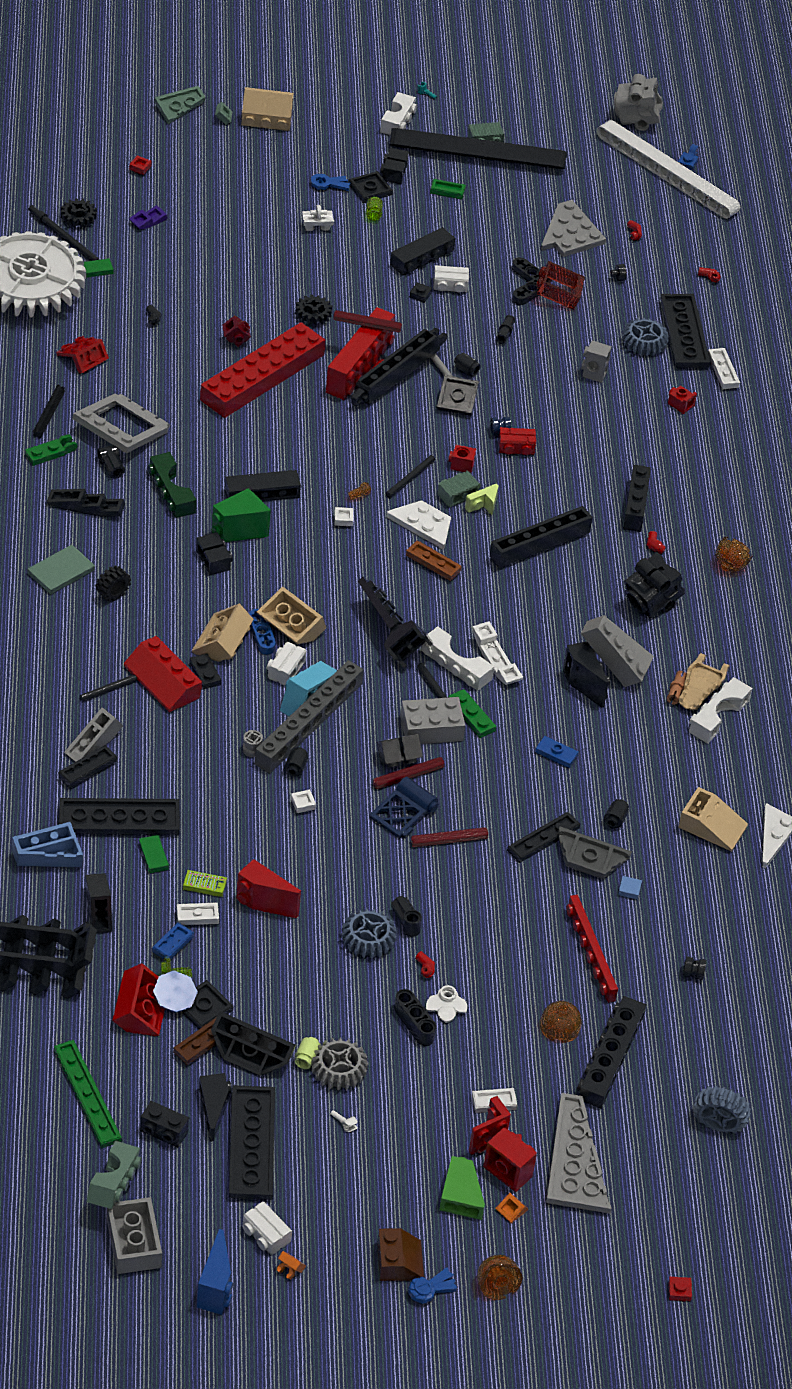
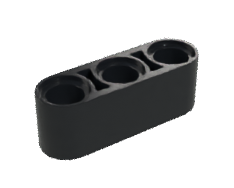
(415, 1017)

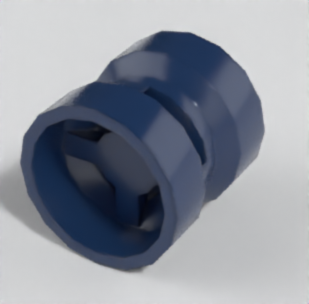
(496, 423)

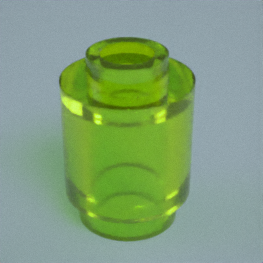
(374, 208)

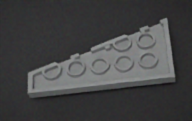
(575, 1163)

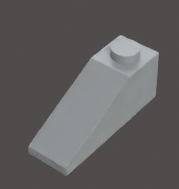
(95, 735)

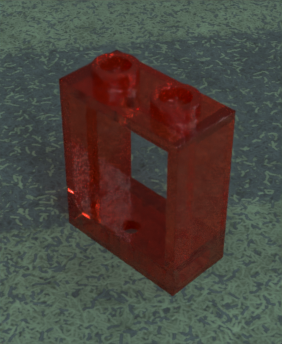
(563, 276)

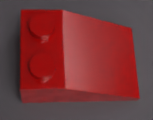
(267, 891)

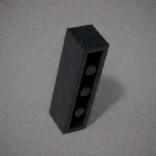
(422, 251)
(266, 486)
(637, 498)

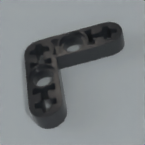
(522, 268)

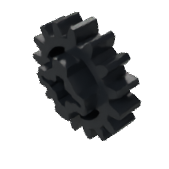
(78, 213)
(313, 309)

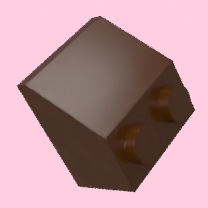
(399, 1255)

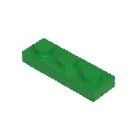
(474, 715)

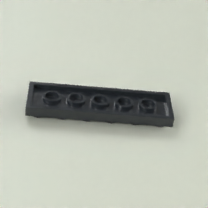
(685, 330)
(121, 815)
(252, 1142)

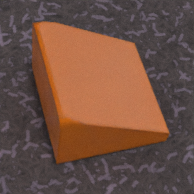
(511, 1208)

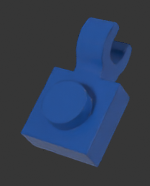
(689, 159)

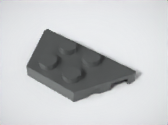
(590, 854)

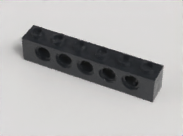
(612, 1051)

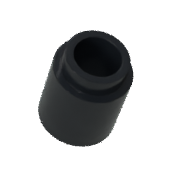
(467, 364)
(296, 762)
(616, 813)

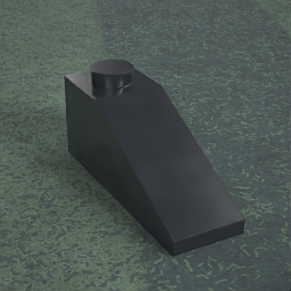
(214, 1098)

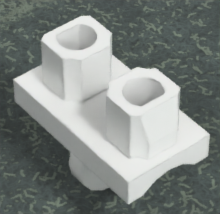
(317, 218)

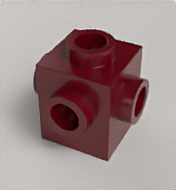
(236, 331)

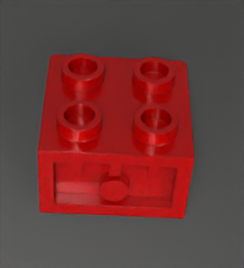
(85, 352)
(497, 1119)

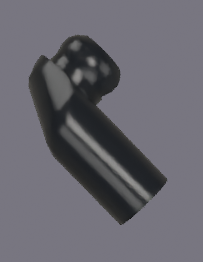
(155, 316)

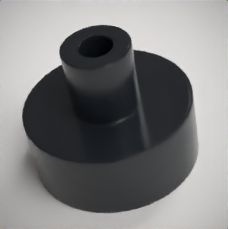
(619, 272)

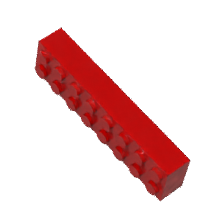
(262, 370)

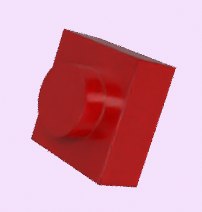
(140, 165)
(680, 1288)

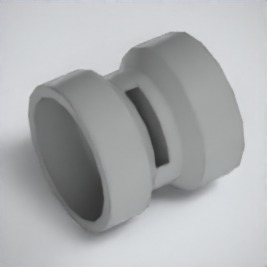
(251, 741)

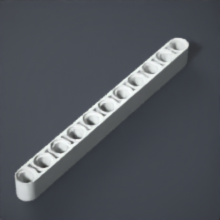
(668, 169)

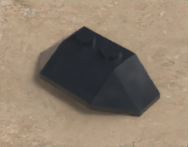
(250, 1046)

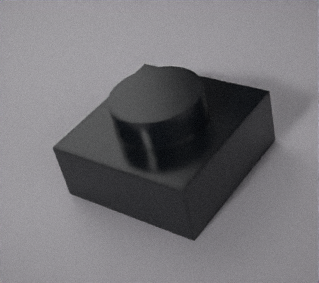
(420, 292)

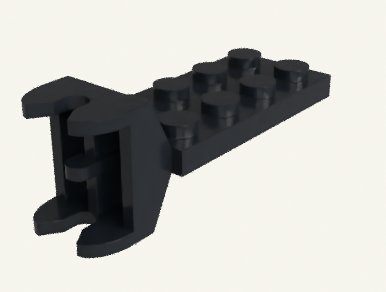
(404, 637)

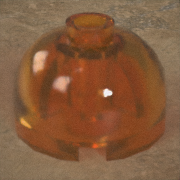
(732, 555)
(561, 1021)
(499, 1276)

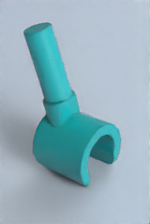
(423, 90)

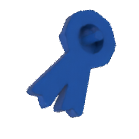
(322, 181)
(423, 1290)

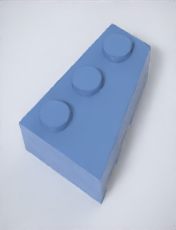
(48, 847)

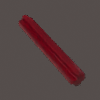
(367, 321)
(410, 772)
(449, 837)

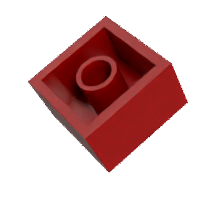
(510, 1159)

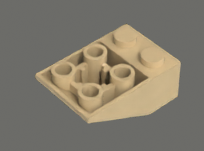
(712, 820)

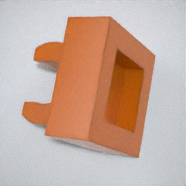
(291, 1263)

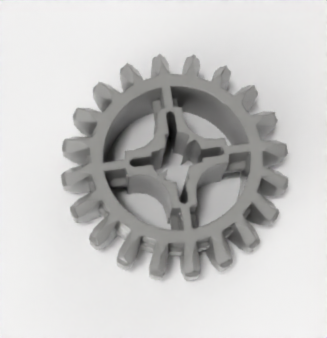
(340, 1071)

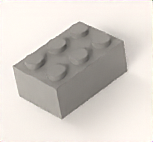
(433, 719)
(134, 1236)

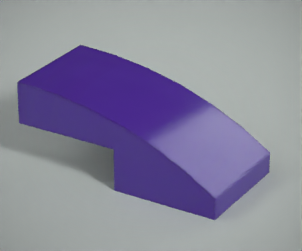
(148, 219)

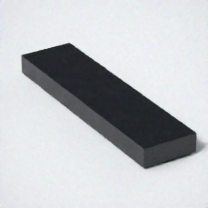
(542, 837)

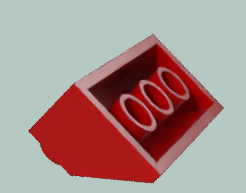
(163, 674)

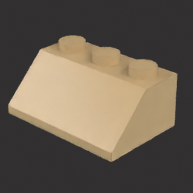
(267, 109)
(292, 617)
(224, 633)

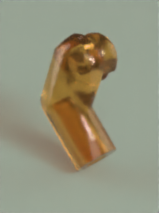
(363, 490)

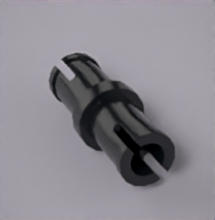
(505, 329)

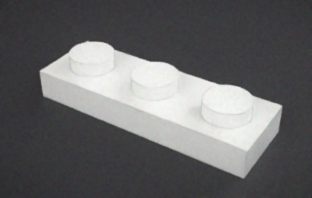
(723, 368)

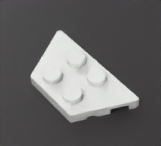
(423, 521)

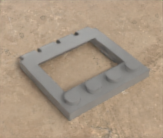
(89, 419)

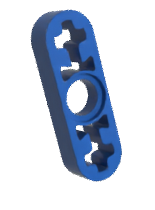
(260, 638)

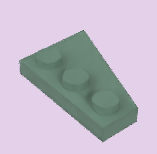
(179, 103)

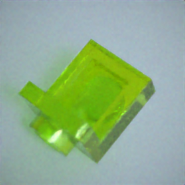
(166, 967)

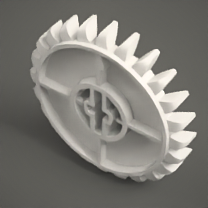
(38, 272)

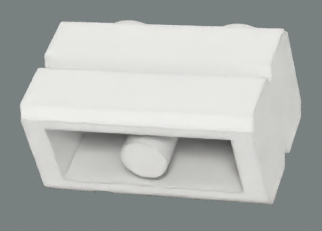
(451, 278)
(286, 663)
(266, 1228)

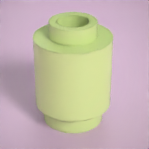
(306, 1052)

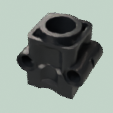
(653, 586)

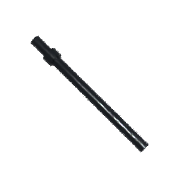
(43, 217)

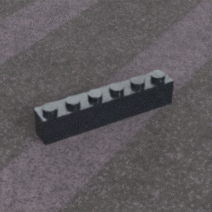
(540, 537)

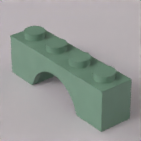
(109, 1187)

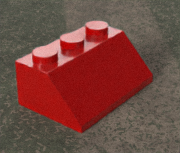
(136, 1004)

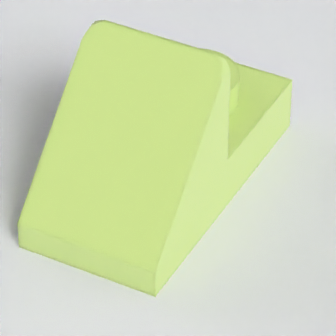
(482, 498)

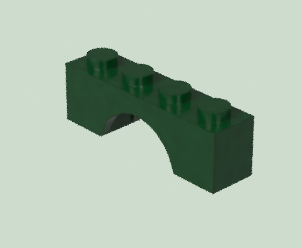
(179, 499)

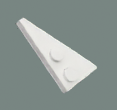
(776, 832)

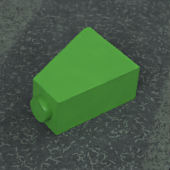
(462, 1190)

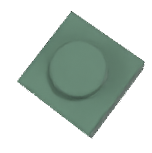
(223, 113)

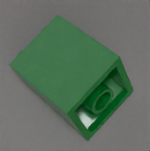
(241, 517)

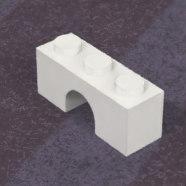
(402, 109)

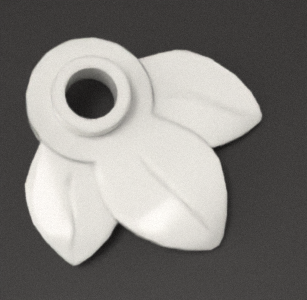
(446, 1006)

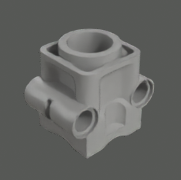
(638, 102)

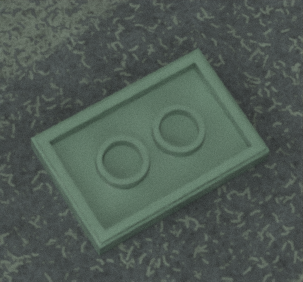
(61, 569)

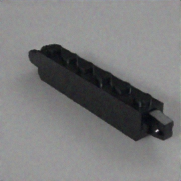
(397, 366)

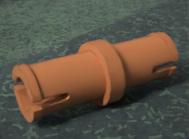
(676, 687)

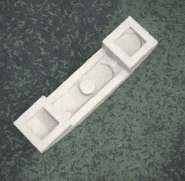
(494, 654)

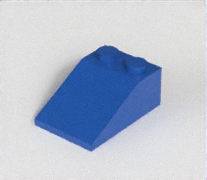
(215, 1283)

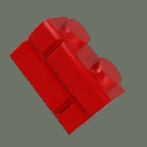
(517, 441)

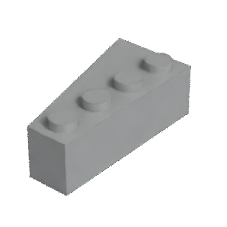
(617, 650)

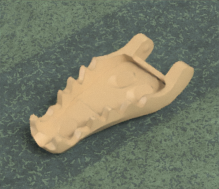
(701, 682)

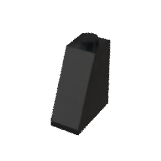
(99, 902)

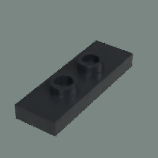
(87, 766)

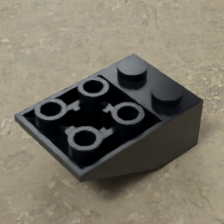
(586, 672)

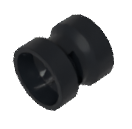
(694, 967)

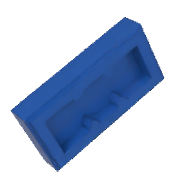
(556, 751)
(173, 941)

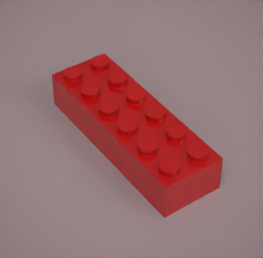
(358, 356)

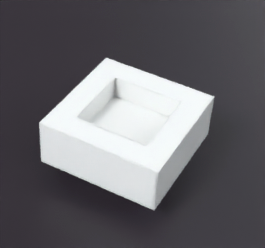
(343, 516)
(303, 801)

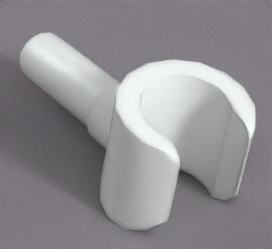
(348, 1124)

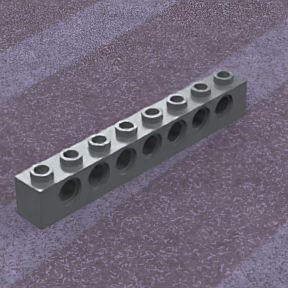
(308, 716)

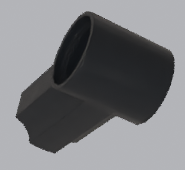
(110, 458)
(407, 915)

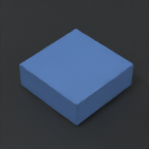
(630, 887)

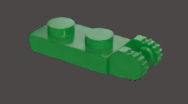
(51, 450)

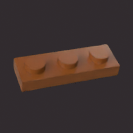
(433, 560)

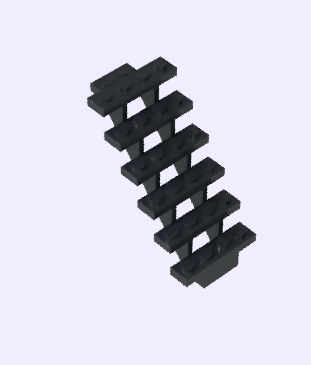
(45, 937)

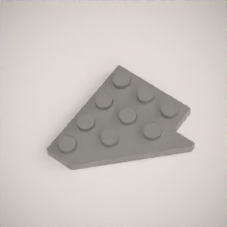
(571, 231)

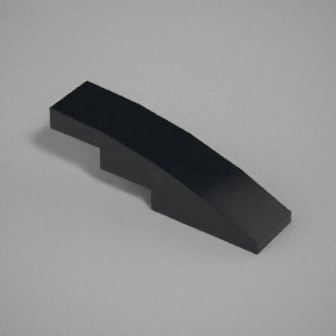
(81, 502)

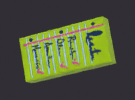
(205, 883)

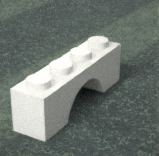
(473, 671)
(732, 696)

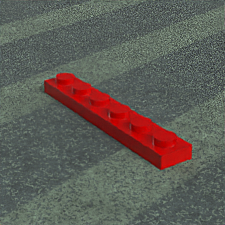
(593, 951)

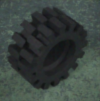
(113, 583)

